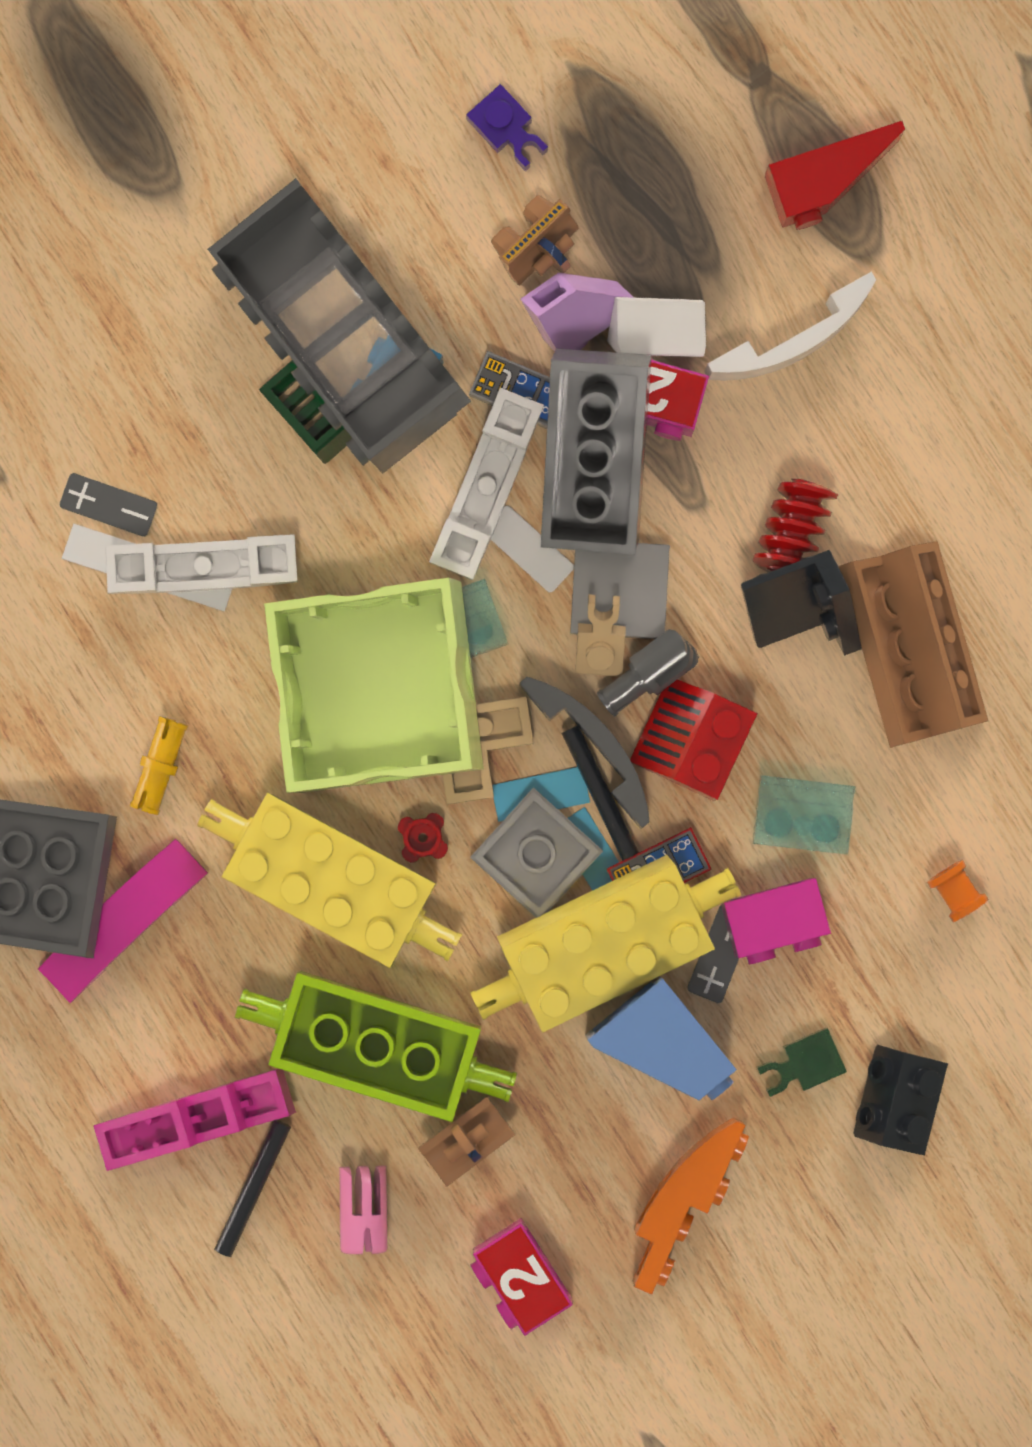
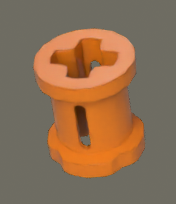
(957, 891)

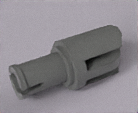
(650, 671)

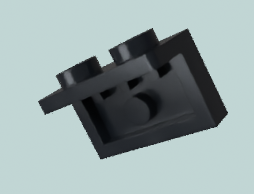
(900, 1100)

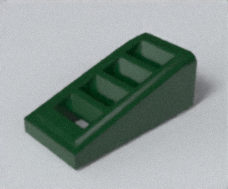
(324, 446)

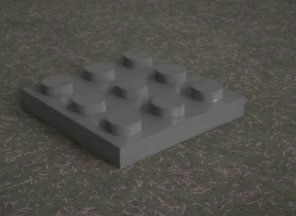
(52, 876)

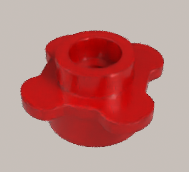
(413, 828)

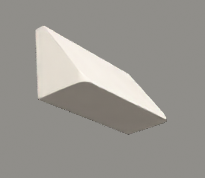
(658, 327)

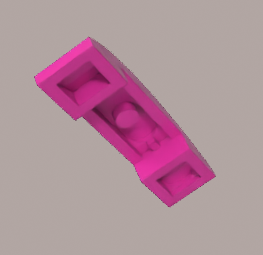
(127, 917)

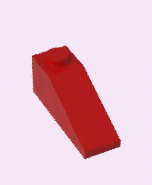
(816, 180)

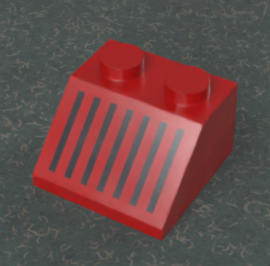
(693, 738)

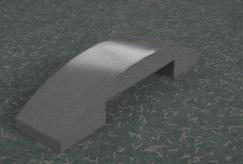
(552, 702)

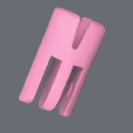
(363, 1226)

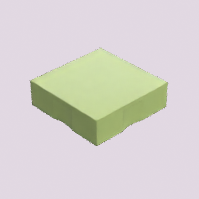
(374, 686)

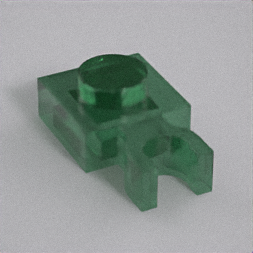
(810, 1061)

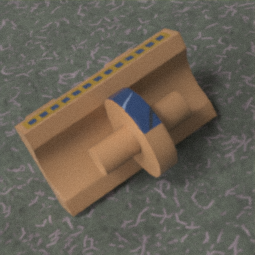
(541, 244)
(466, 1141)

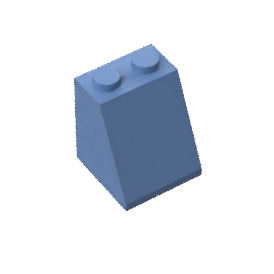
(665, 1042)

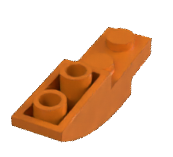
(694, 1182)

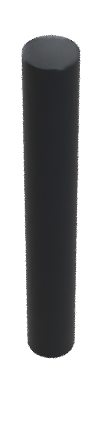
(600, 792)
(252, 1188)

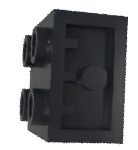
(801, 599)

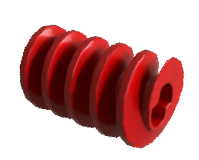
(794, 524)

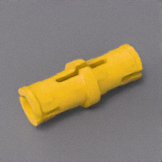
(158, 765)

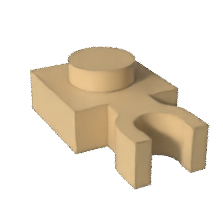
(601, 643)

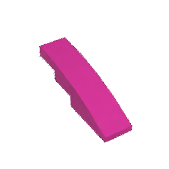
(194, 1119)

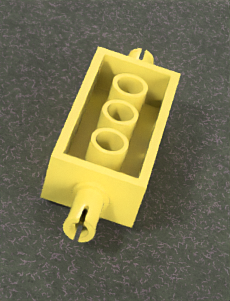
(329, 880)
(605, 943)

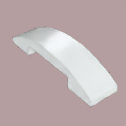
(744, 363)
(487, 484)
(201, 565)

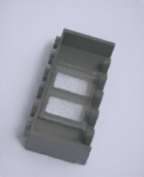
(337, 328)

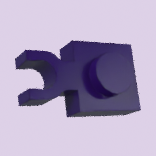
(503, 122)

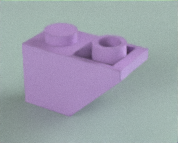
(572, 308)

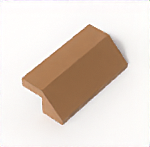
(914, 644)

